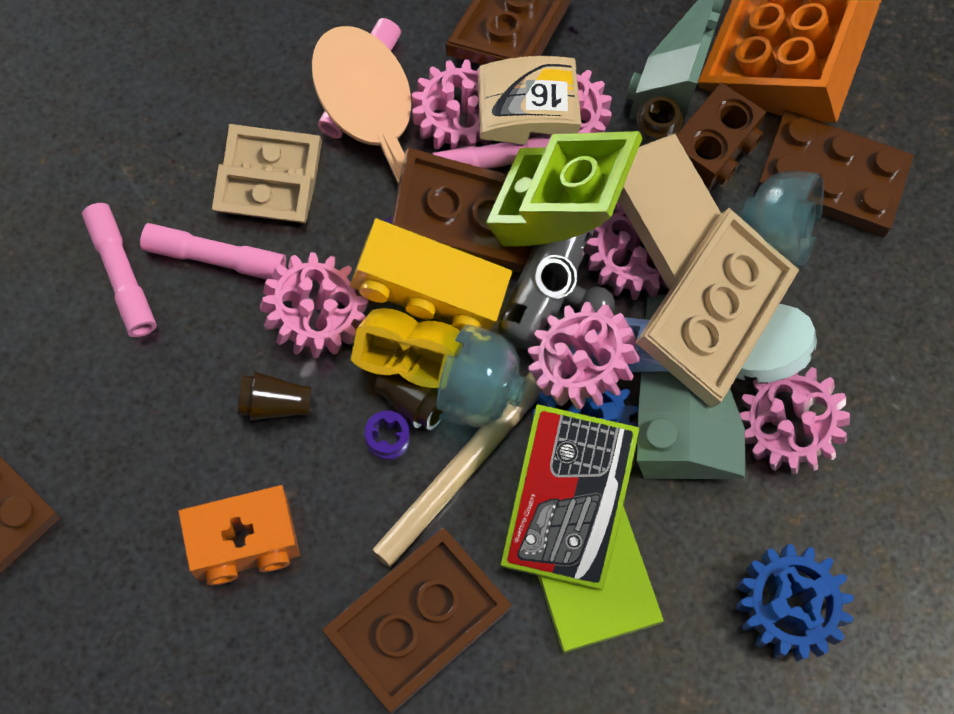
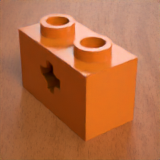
(213, 528)

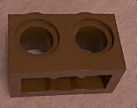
(709, 136)

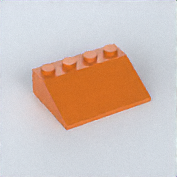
(791, 53)

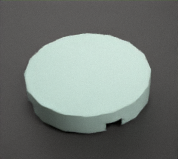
(782, 347)

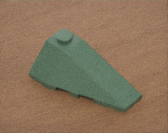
(677, 60)
(682, 433)

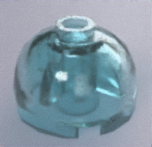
(786, 213)
(480, 380)

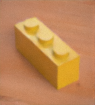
(429, 278)

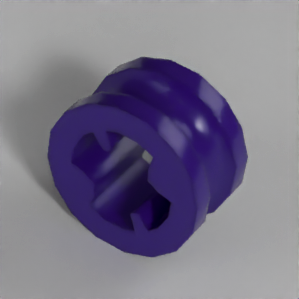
(391, 421)

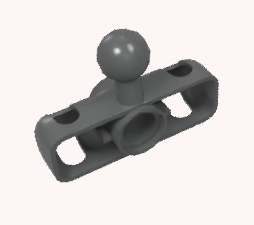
(563, 260)

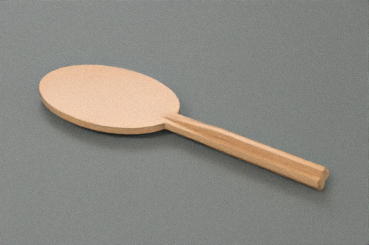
(363, 89)

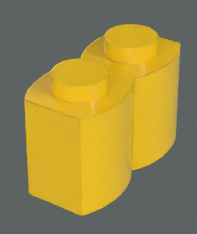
(396, 343)

